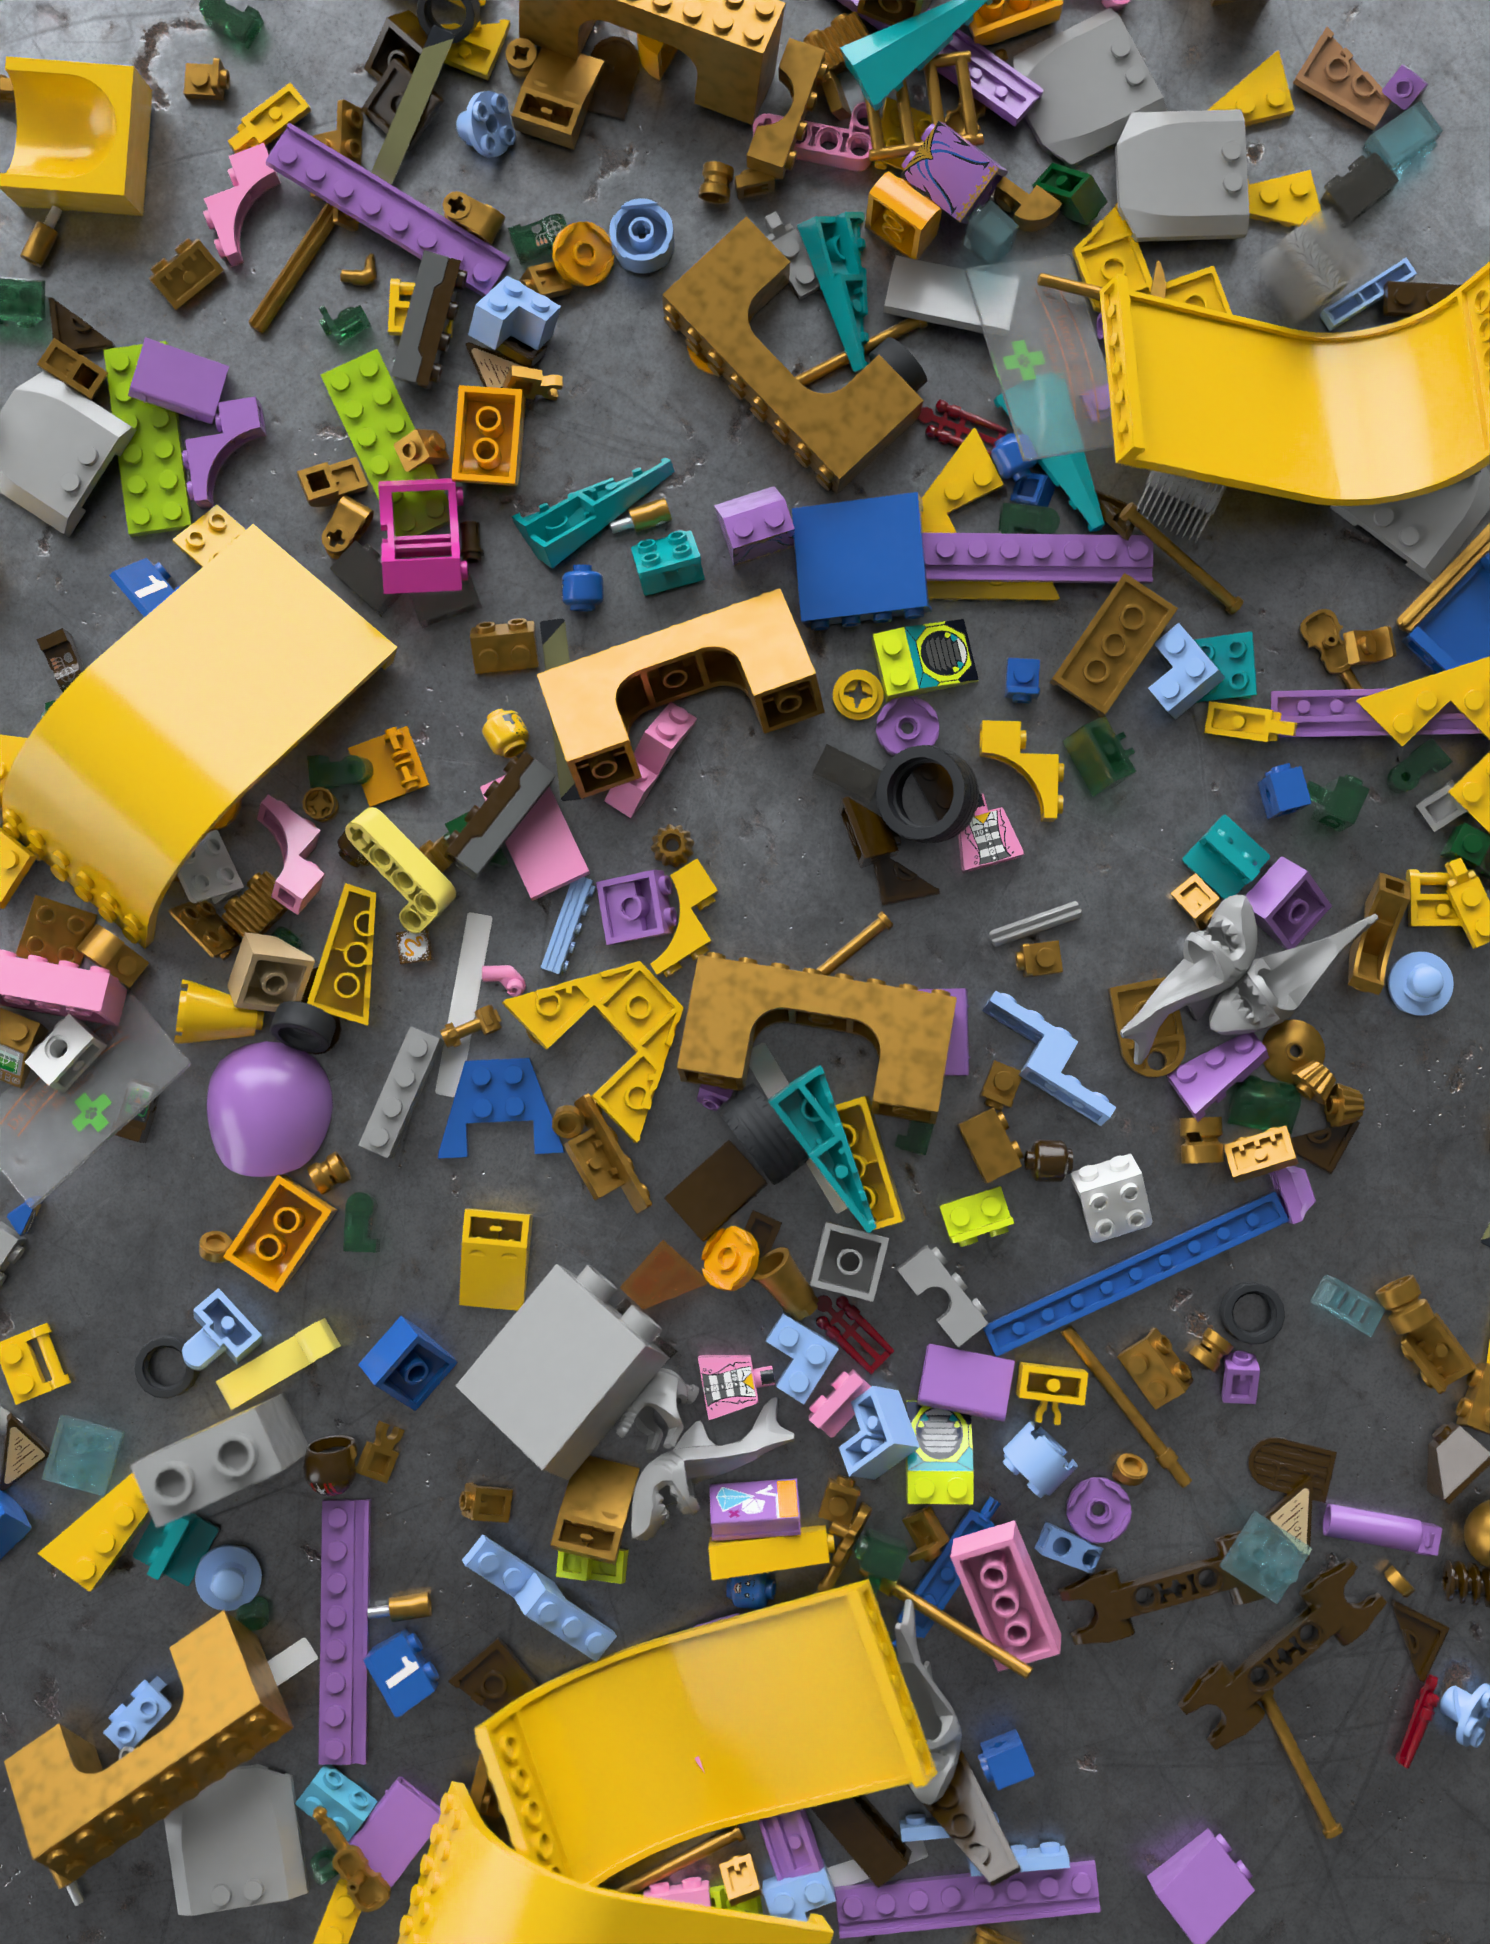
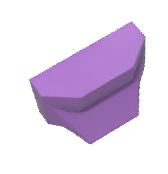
(1293, 1192)

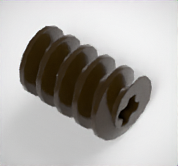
(1466, 1581)

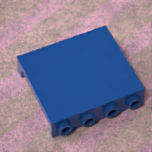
(861, 561)
(1458, 625)

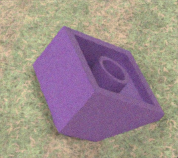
(1287, 903)

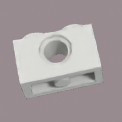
(82, 1049)

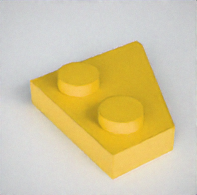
(479, 49)

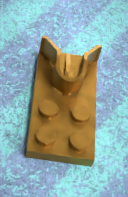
(1114, 644)

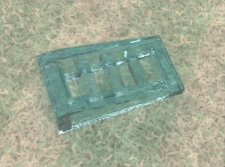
(1329, 1295)

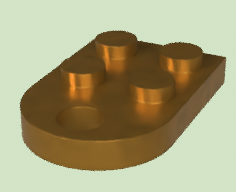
(1170, 1037)

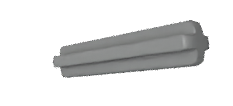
(1035, 924)

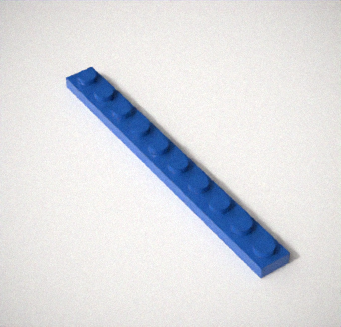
(1135, 1273)

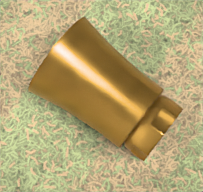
(786, 1284)

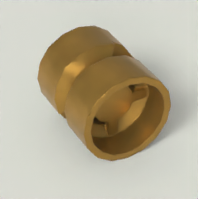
(1208, 1150)
(1407, 1309)

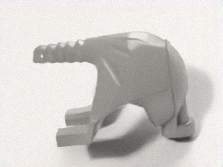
(662, 1394)

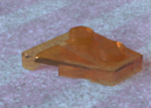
(662, 1277)

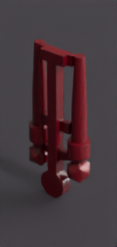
(944, 436)
(853, 1313)
(1418, 1724)

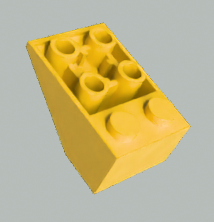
(494, 1259)

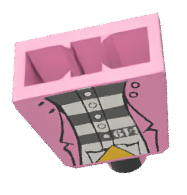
(988, 839)
(731, 1382)

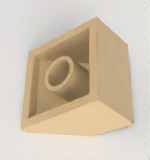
(268, 973)

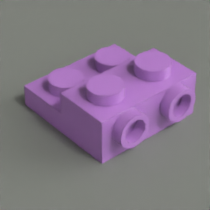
(636, 907)

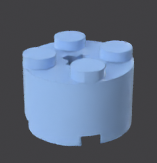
(646, 218)
(1038, 1459)

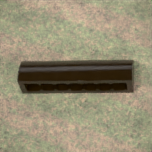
(865, 1837)

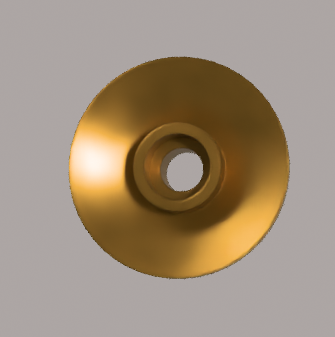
(1279, 1041)

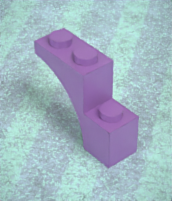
(240, 423)

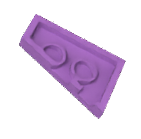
(1214, 1072)

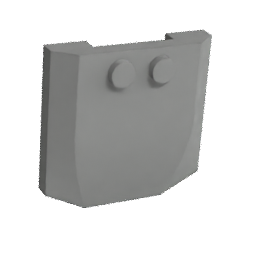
(1089, 86)
(1183, 175)
(56, 449)
(1428, 526)
(237, 1843)

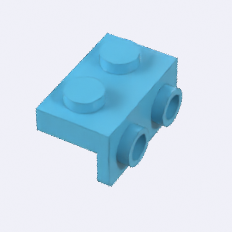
(340, 1796)

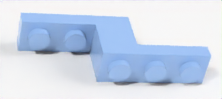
(1049, 1057)
(539, 1598)
(1047, 1857)

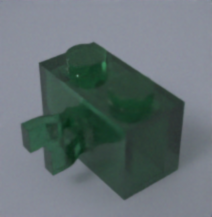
(1100, 755)
(1338, 802)
(880, 1556)

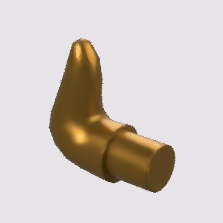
(361, 277)

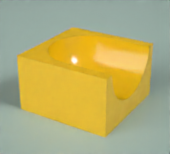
(79, 136)

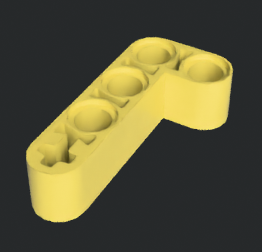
(403, 867)
(278, 1363)

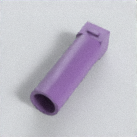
(1381, 1529)

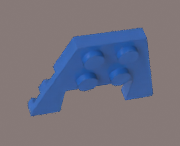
(498, 1093)

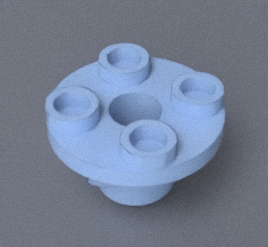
(487, 124)
(1420, 983)
(228, 1577)
(1469, 1711)

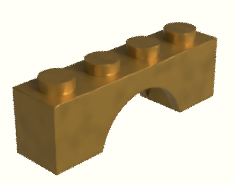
(774, 143)

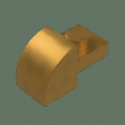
(1031, 210)
(72, 369)
(327, 482)
(112, 954)

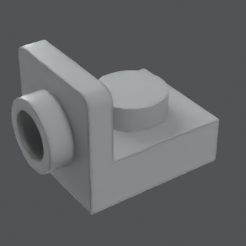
(1440, 807)

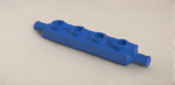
(942, 1578)

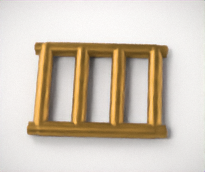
(957, 59)

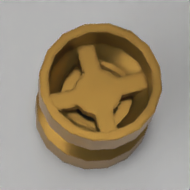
(716, 182)
(316, 801)
(329, 1173)
(1215, 1343)

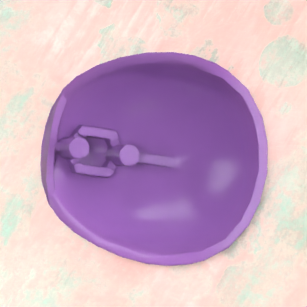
(268, 1109)

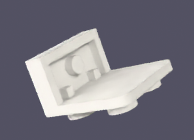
(210, 872)
(1112, 1197)

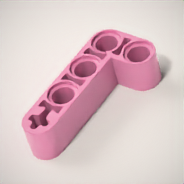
(843, 138)

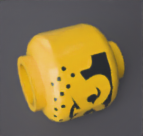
(505, 733)

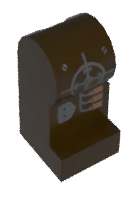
(62, 657)

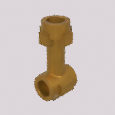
(486, 1020)

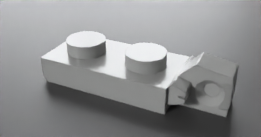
(789, 243)

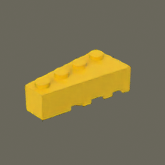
(345, 967)
(871, 1161)
(99, 1536)

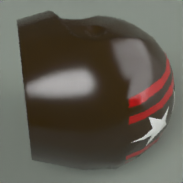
(331, 1471)

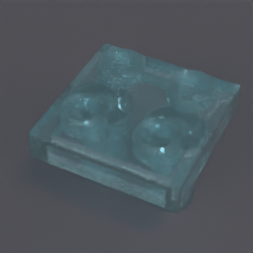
(83, 1455)
(1266, 1557)

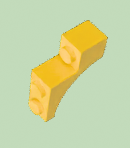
(1043, 771)
(690, 939)

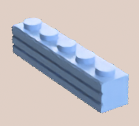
(1365, 295)
(568, 925)

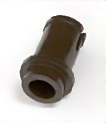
(470, 542)

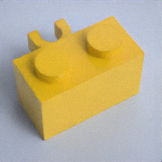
(1053, 1385)

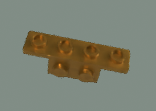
(347, 142)
(602, 1160)

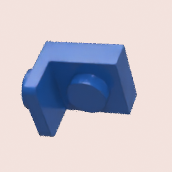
(1022, 680)

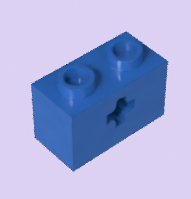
(1284, 791)
(1005, 1760)

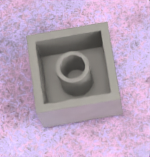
(849, 1261)

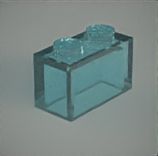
(1404, 138)
(990, 233)

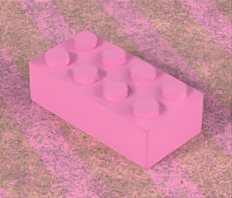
(60, 989)
(1006, 1593)

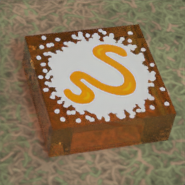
(414, 947)

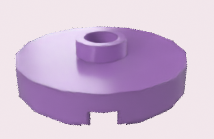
(906, 711)
(1110, 1522)

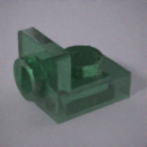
(346, 325)

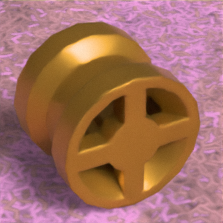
(518, 64)

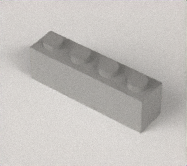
(401, 1092)

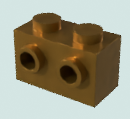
(990, 1144)

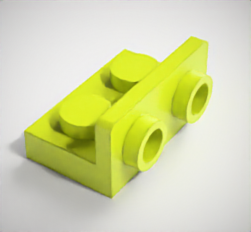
(976, 1215)

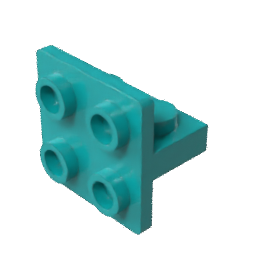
(667, 562)
(1226, 858)
(176, 1547)

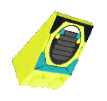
(924, 658)
(944, 1462)

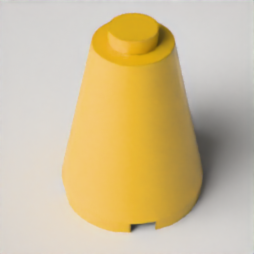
(211, 1015)

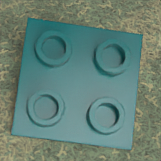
(1236, 661)

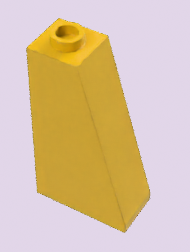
(770, 1554)

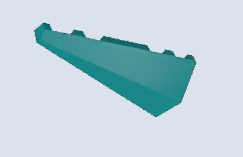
(891, 54)
(835, 254)
(1074, 476)
(566, 526)
(813, 1119)

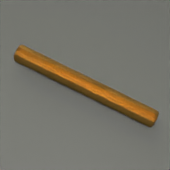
(293, 270)
(1445, 582)

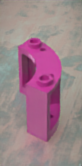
(421, 573)

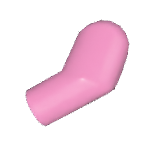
(508, 977)

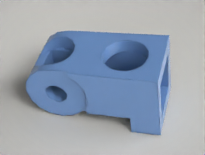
(1068, 1548)

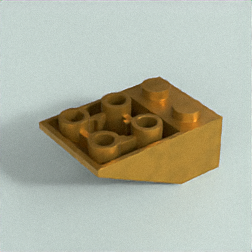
(556, 97)
(595, 1510)

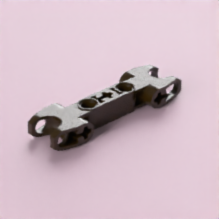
(1117, 1602)
(1235, 1691)

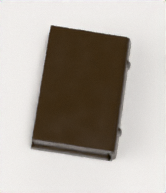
(716, 1190)

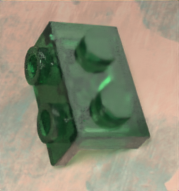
(22, 301)
(1264, 1104)

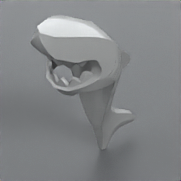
(1210, 965)
(1278, 983)
(696, 1459)
(932, 1709)

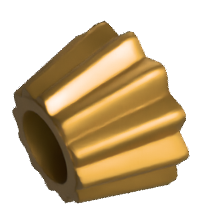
(435, 853)
(672, 857)
(1314, 1081)
(1344, 1105)

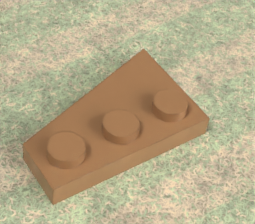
(1341, 83)

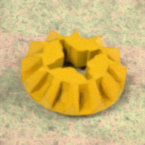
(848, 683)

